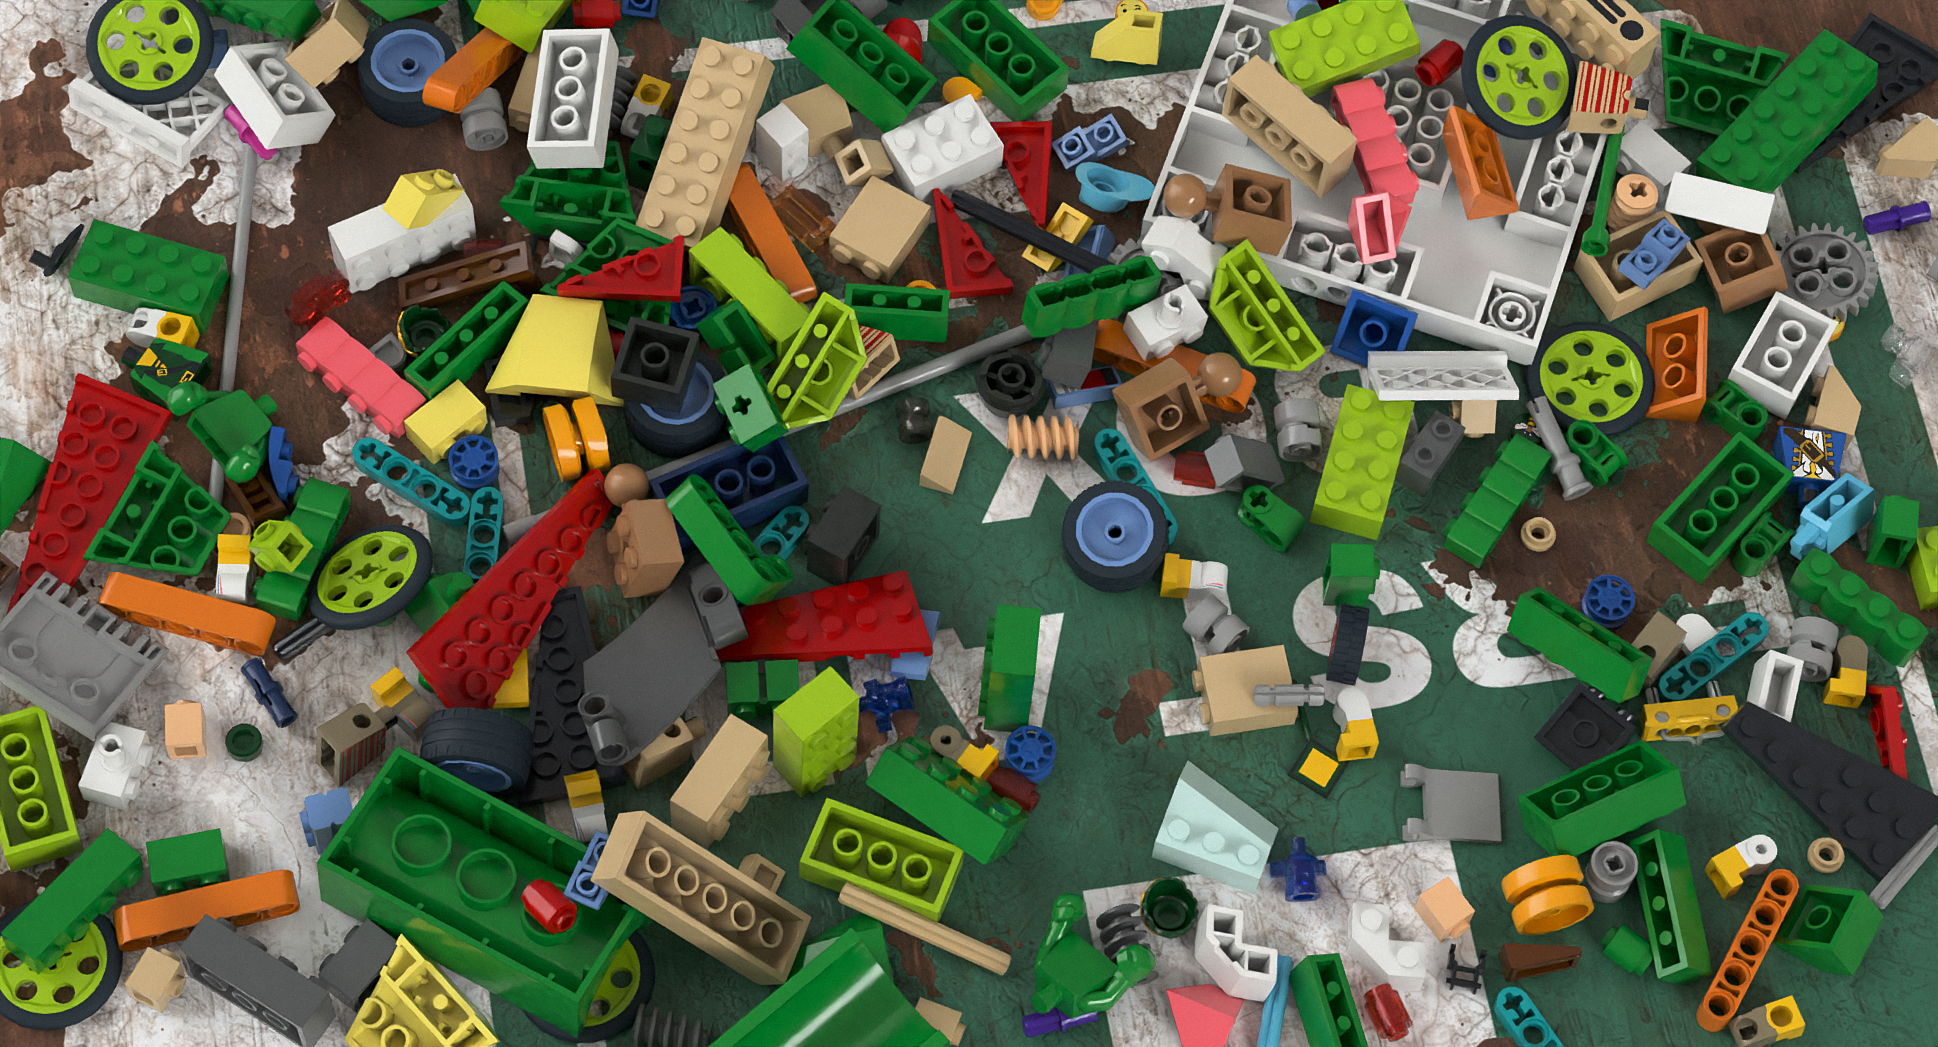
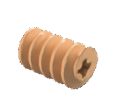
(1632, 201)
(1043, 437)

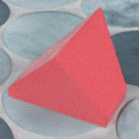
(1377, 225)
(1203, 1014)

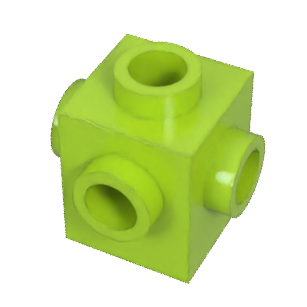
(279, 546)

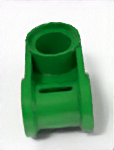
(1732, 408)
(1596, 453)
(1271, 519)
(1764, 541)

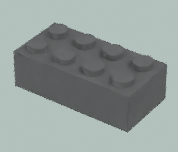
(258, 981)

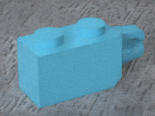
(1833, 516)

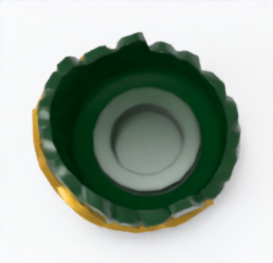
(420, 329)
(1168, 908)

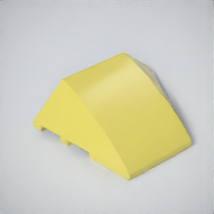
(558, 351)
(418, 1007)

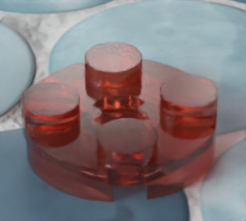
(318, 298)

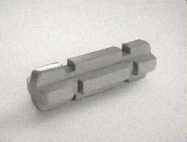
(1289, 695)

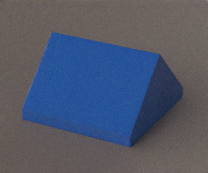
(1372, 326)

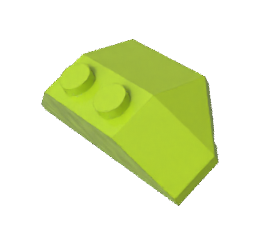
(1260, 314)
(819, 365)

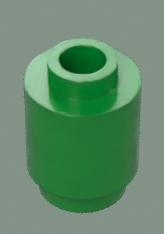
(1627, 949)

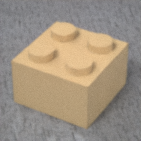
(329, 43)

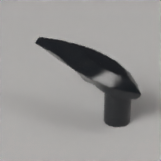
(61, 251)

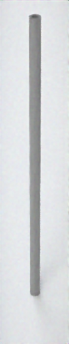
(235, 299)

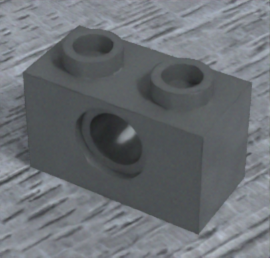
(1430, 453)

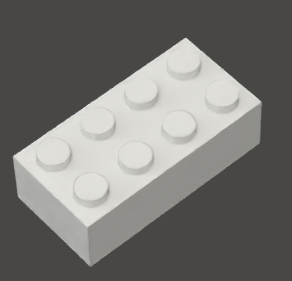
(573, 98)
(378, 247)

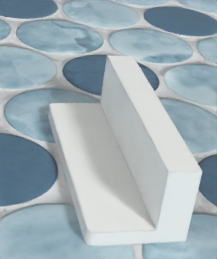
(1720, 203)

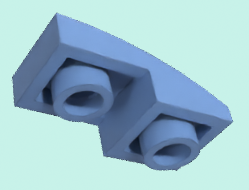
(1090, 144)
(1654, 254)
(914, 664)
(580, 887)

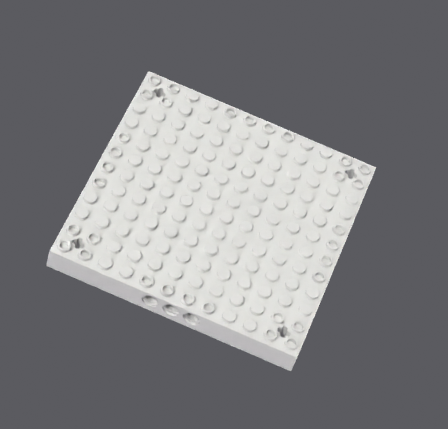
(1446, 268)

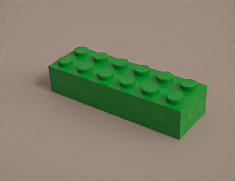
(1790, 116)

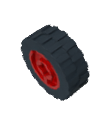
(1347, 644)

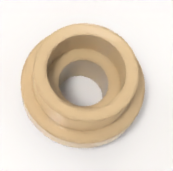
(1541, 526)
(1827, 846)

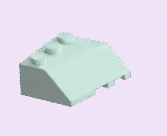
(1214, 833)

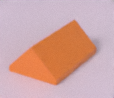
(1478, 166)
(1679, 364)

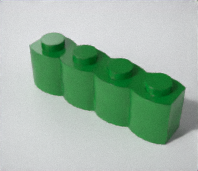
(1090, 296)
(1497, 499)
(319, 515)
(1850, 602)

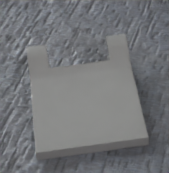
(1454, 805)

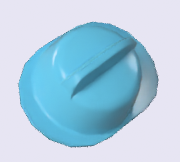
(1109, 188)

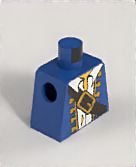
(1812, 457)

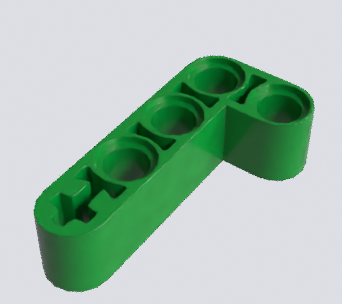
(725, 545)

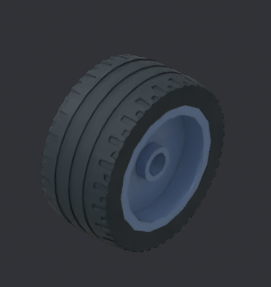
(396, 67)
(683, 433)
(1122, 561)
(479, 748)

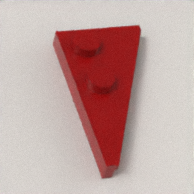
(1028, 162)
(965, 263)
(645, 276)
(1886, 727)

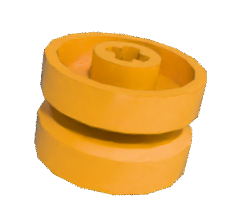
(582, 437)
(1547, 895)

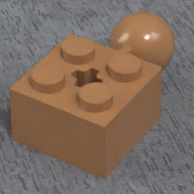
(1241, 203)
(1739, 265)
(1164, 402)
(643, 536)

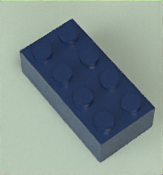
(747, 483)

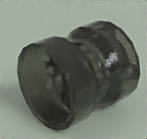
(914, 422)

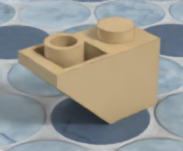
(1913, 154)
(1835, 406)

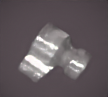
(1912, 354)

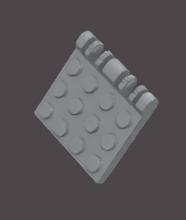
(72, 660)

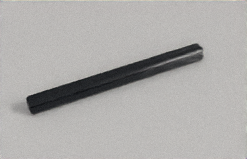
(1027, 232)

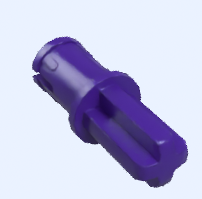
(1897, 218)
(1054, 1020)

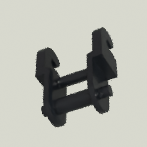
(1454, 967)

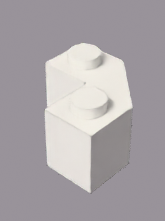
(1180, 249)
(1388, 961)
(1236, 967)

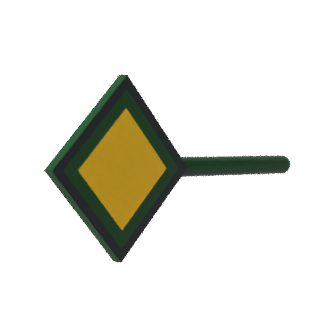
(1316, 765)

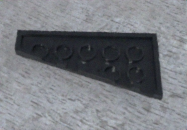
(1902, 72)
(556, 724)
(1852, 799)

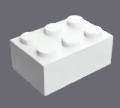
(273, 96)
(943, 149)
(1782, 353)

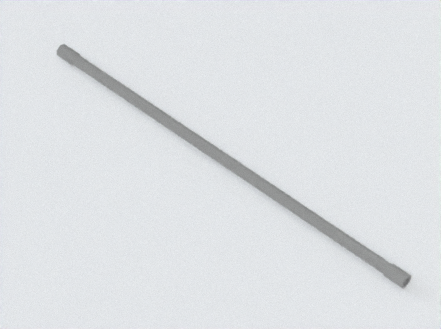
(517, 529)

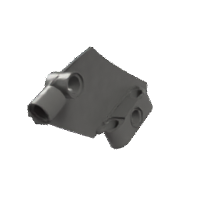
(659, 664)

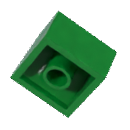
(1830, 928)

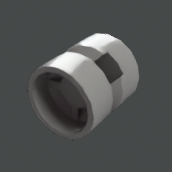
(483, 122)
(1298, 430)
(1212, 624)
(1813, 642)
(1610, 872)

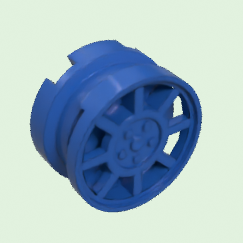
(694, 306)
(474, 463)
(1608, 602)
(1030, 752)

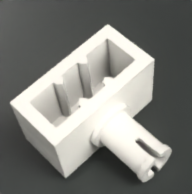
(1165, 323)
(115, 766)

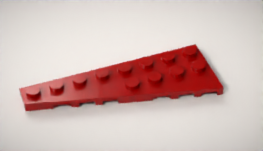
(89, 473)
(839, 620)
(488, 627)

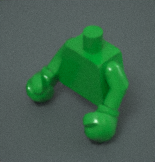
(227, 425)
(433, 602)
(1075, 973)

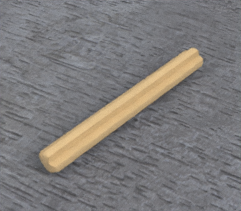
(924, 928)

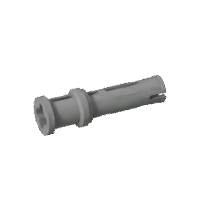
(1564, 462)

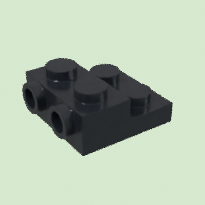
(1586, 728)

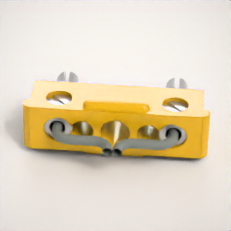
(1686, 718)

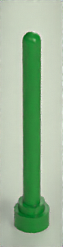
(1596, 238)

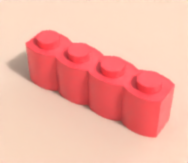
(1378, 154)
(359, 375)

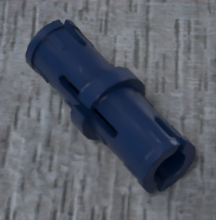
(269, 692)

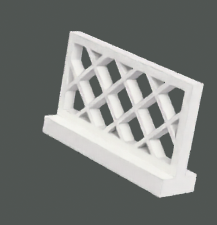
(137, 126)
(1441, 375)

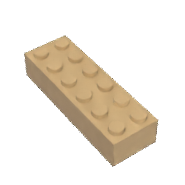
(706, 142)
(701, 898)

